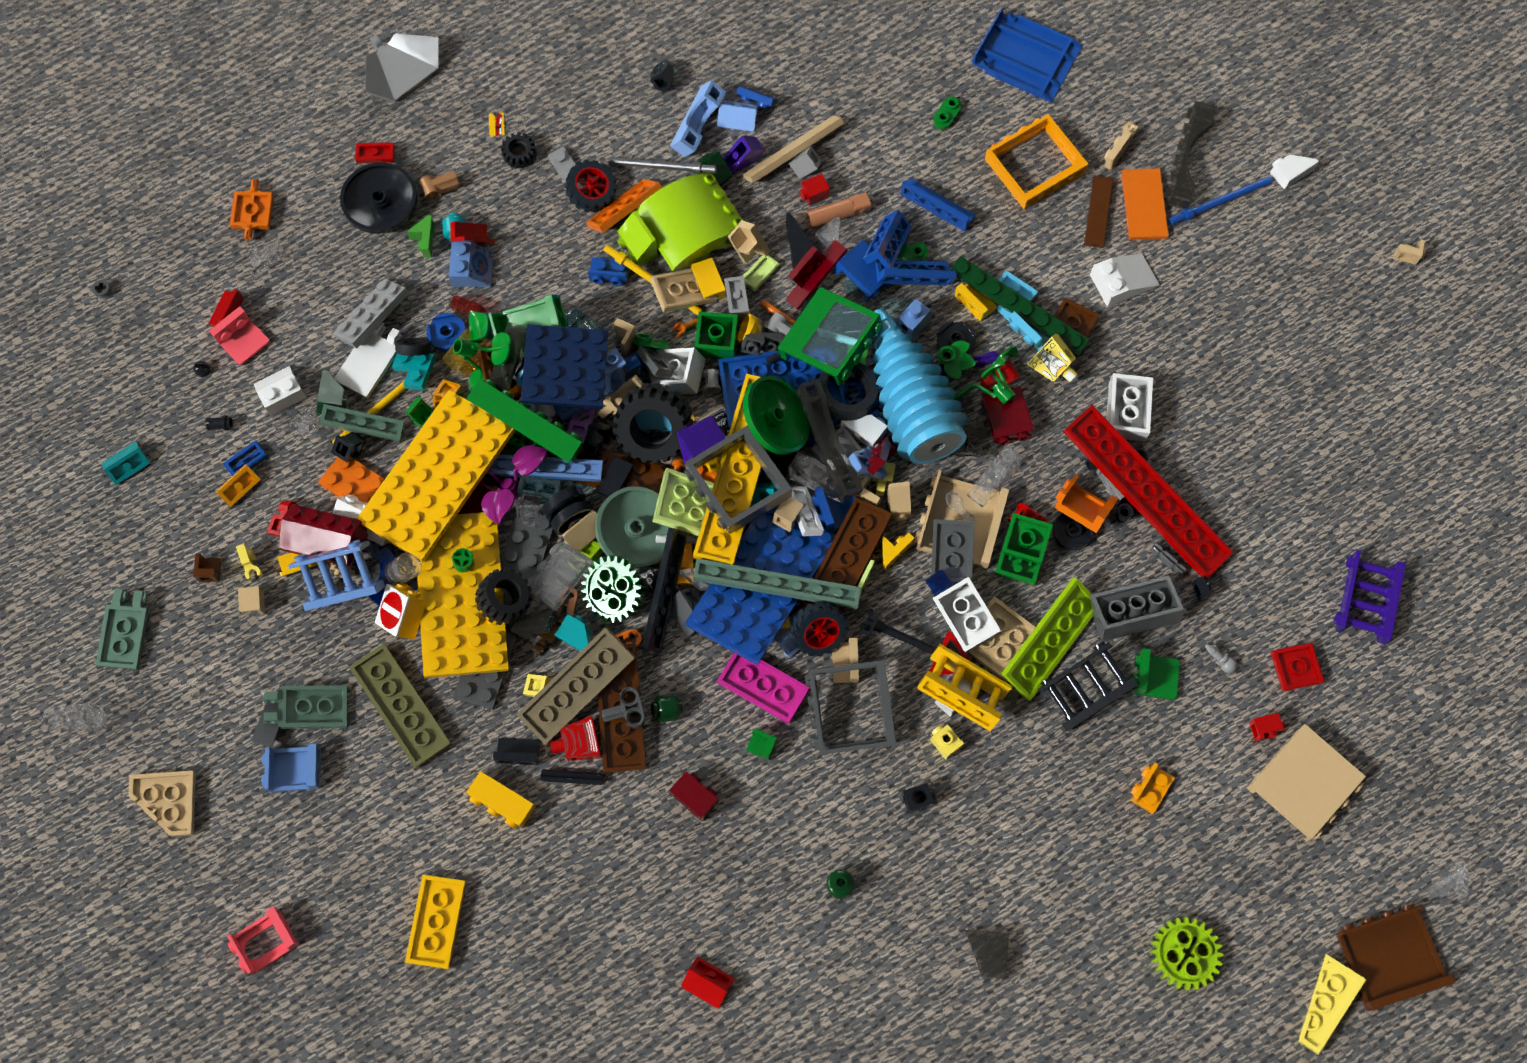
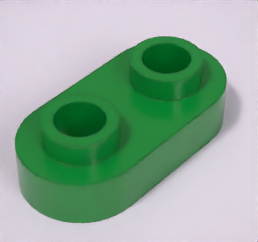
(948, 112)

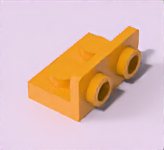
(1152, 788)

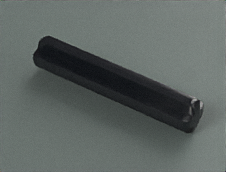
(572, 777)

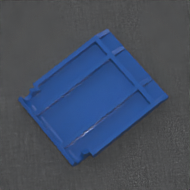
(1026, 55)

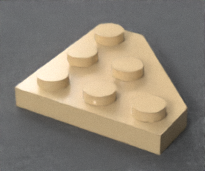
(167, 799)

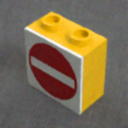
(401, 611)

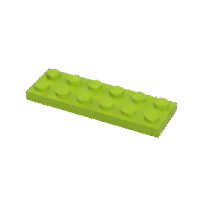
(1050, 640)

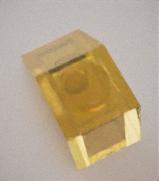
(456, 362)

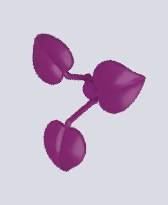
(499, 503)

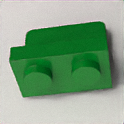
(1156, 675)

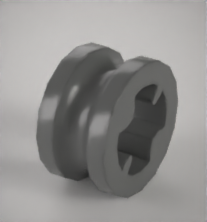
(98, 285)

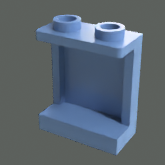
(291, 768)

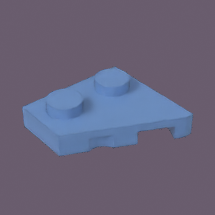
(860, 463)

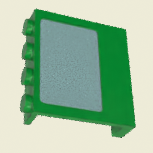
(831, 334)

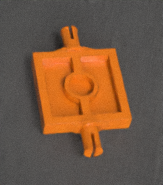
(251, 210)

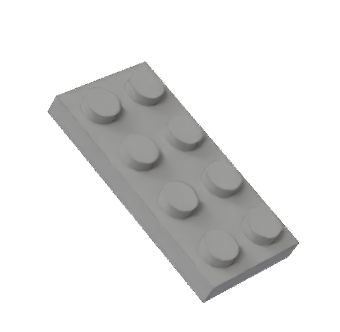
(370, 313)

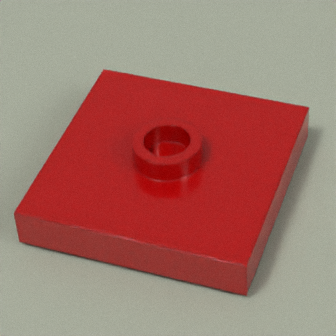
(1297, 667)

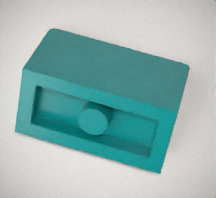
(125, 463)

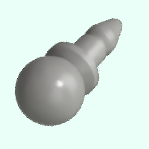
(1227, 663)

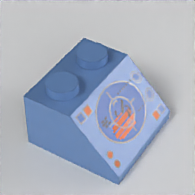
(470, 265)

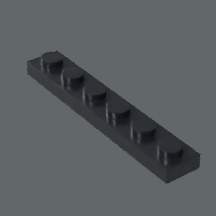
(664, 590)

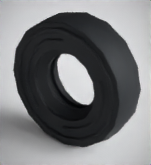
(412, 346)

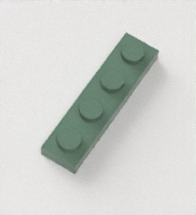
(361, 422)

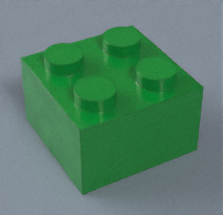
(716, 335)

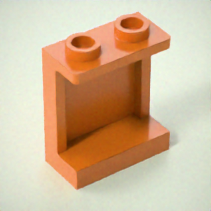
(1083, 505)

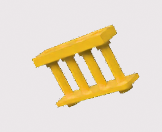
(958, 700)

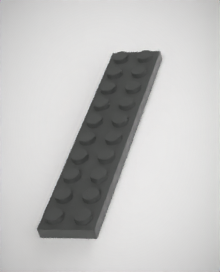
(523, 553)

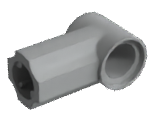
(777, 324)

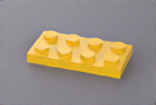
(435, 922)

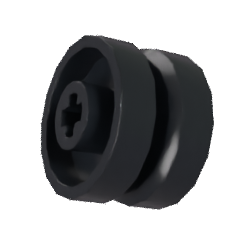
(566, 508)

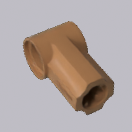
(435, 186)

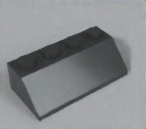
(1136, 608)

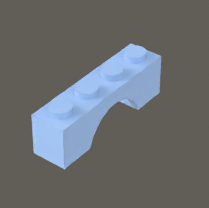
(704, 104)

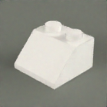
(279, 391)

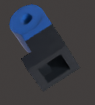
(636, 367)

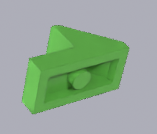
(424, 233)

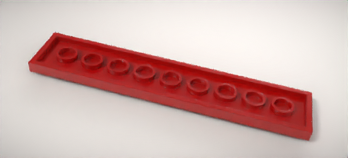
(1148, 492)

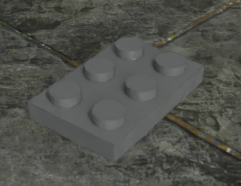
(953, 548)

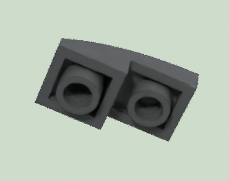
(757, 342)
(266, 733)

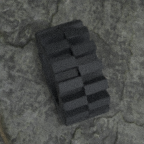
(518, 140)

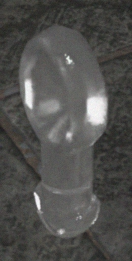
(955, 502)

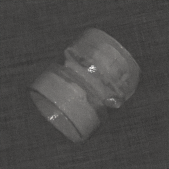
(403, 568)

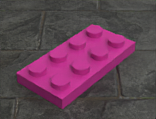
(764, 687)

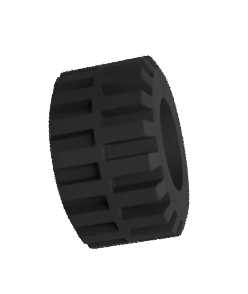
(514, 585)

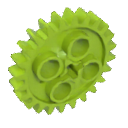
(1203, 965)

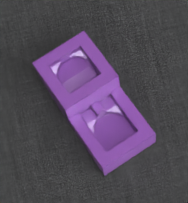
(580, 427)

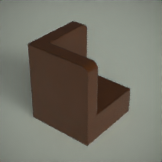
(206, 569)

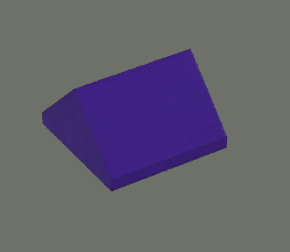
(699, 437)

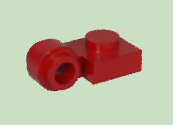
(1009, 373)
(275, 524)

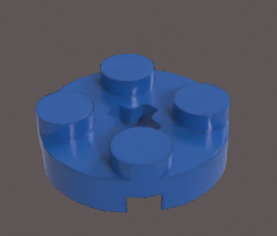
(438, 326)

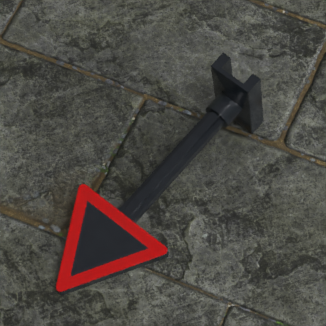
(949, 641)

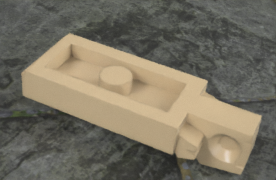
(1120, 145)
(613, 400)

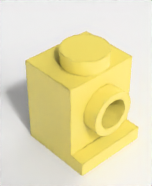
(946, 748)

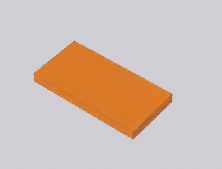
(1144, 204)
(623, 205)

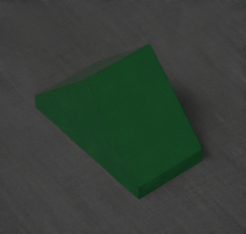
(723, 172)

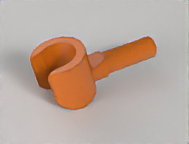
(682, 327)

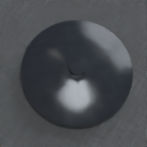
(378, 197)

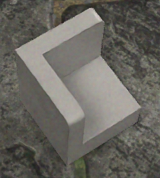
(805, 162)

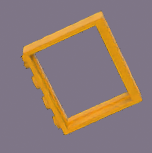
(1045, 123)

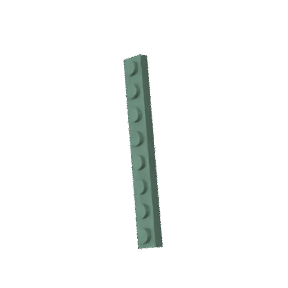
(776, 583)

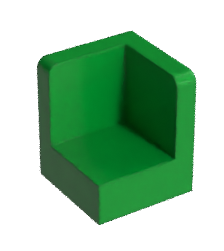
(761, 744)

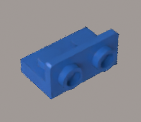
(608, 271)

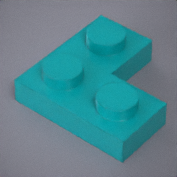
(418, 369)

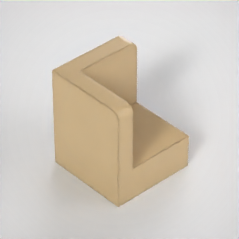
(787, 513)
(251, 600)

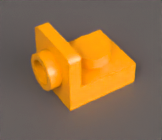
(442, 389)

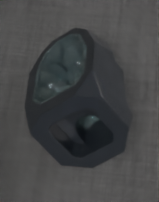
(662, 75)

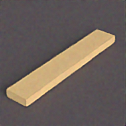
(793, 149)

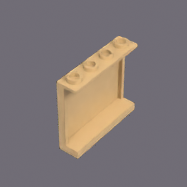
(986, 518)
(1307, 782)

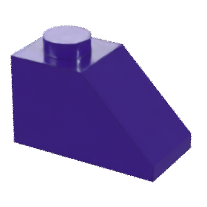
(743, 153)

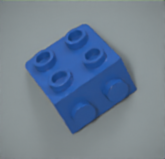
(830, 511)

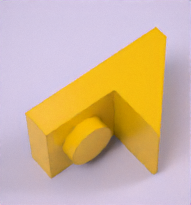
(891, 553)

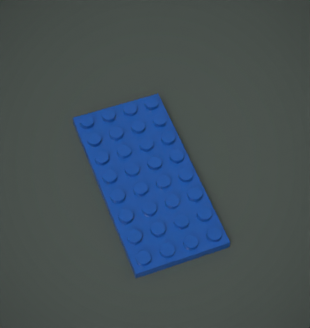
(750, 619)

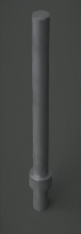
(696, 167)

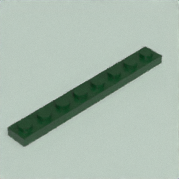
(1013, 301)

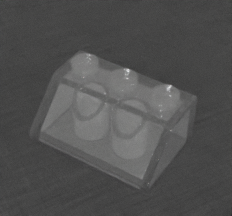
(558, 575)

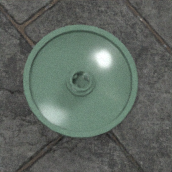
(627, 528)

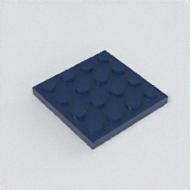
(564, 366)

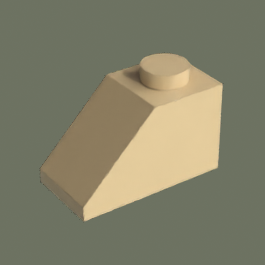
(899, 500)

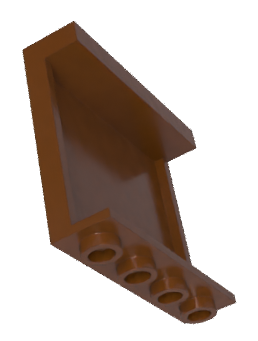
(1393, 957)

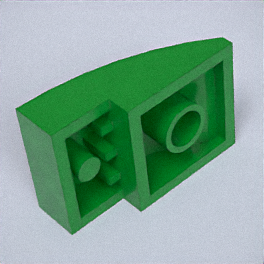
(1023, 549)

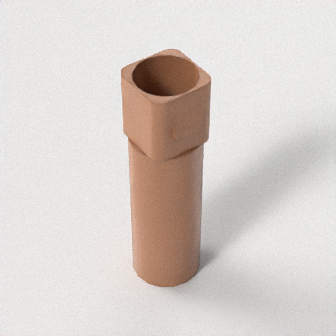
(844, 208)

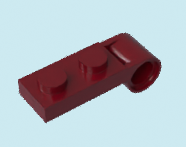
(881, 454)

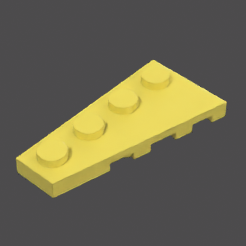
(1330, 1001)

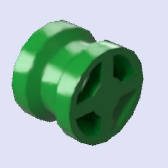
(463, 555)

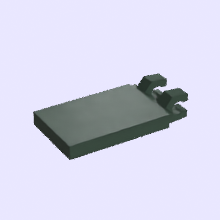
(123, 631)
(308, 707)

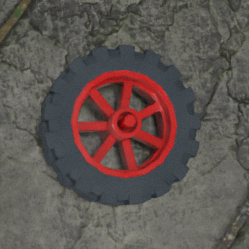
(600, 172)
(826, 640)

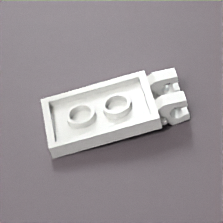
(369, 362)

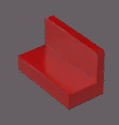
(469, 233)
(228, 303)
(707, 982)

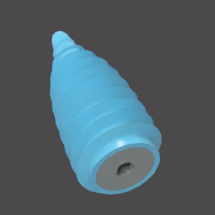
(915, 397)

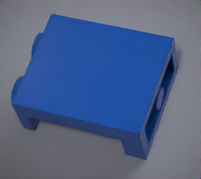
(860, 272)

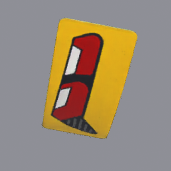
(496, 124)

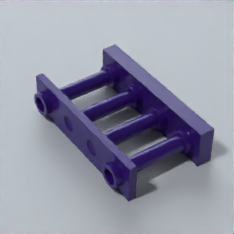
(1390, 592)

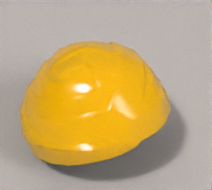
(749, 325)

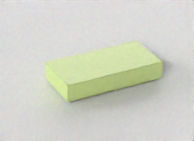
(760, 272)

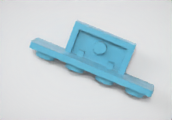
(1031, 336)

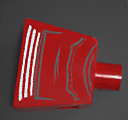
(578, 741)

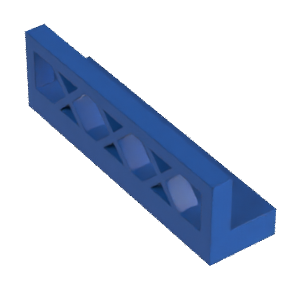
(937, 204)
(884, 236)
(915, 276)

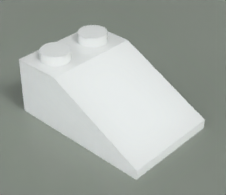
(1123, 278)
(687, 369)
(966, 614)

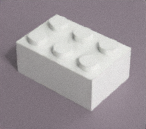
(1130, 405)

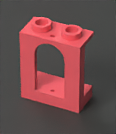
(239, 941)

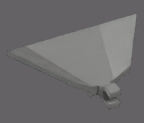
(400, 65)

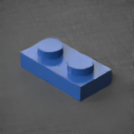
(762, 99)

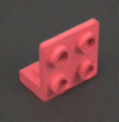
(239, 336)

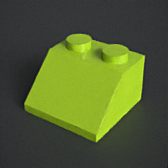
(637, 240)

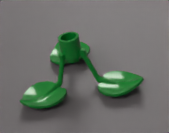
(479, 329)
(1001, 389)

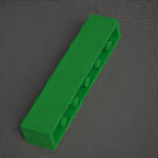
(526, 421)

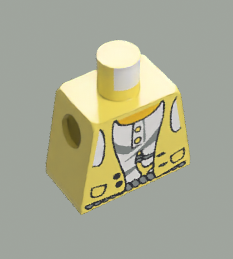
(1054, 360)

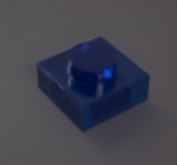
(938, 582)

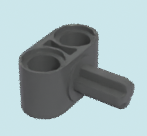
(626, 709)

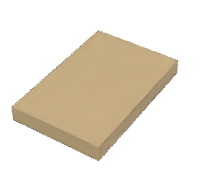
(678, 290)

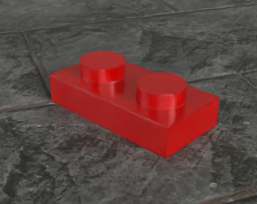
(374, 152)

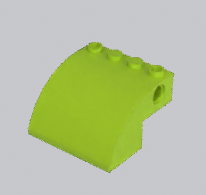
(689, 219)

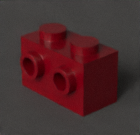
(694, 795)

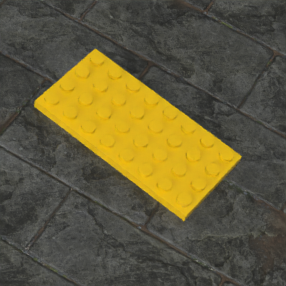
(435, 475)
(452, 629)

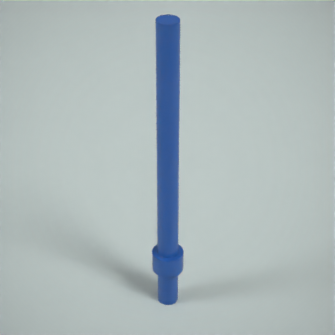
(1189, 213)

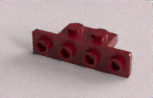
(812, 271)

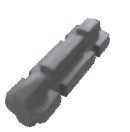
(1168, 559)

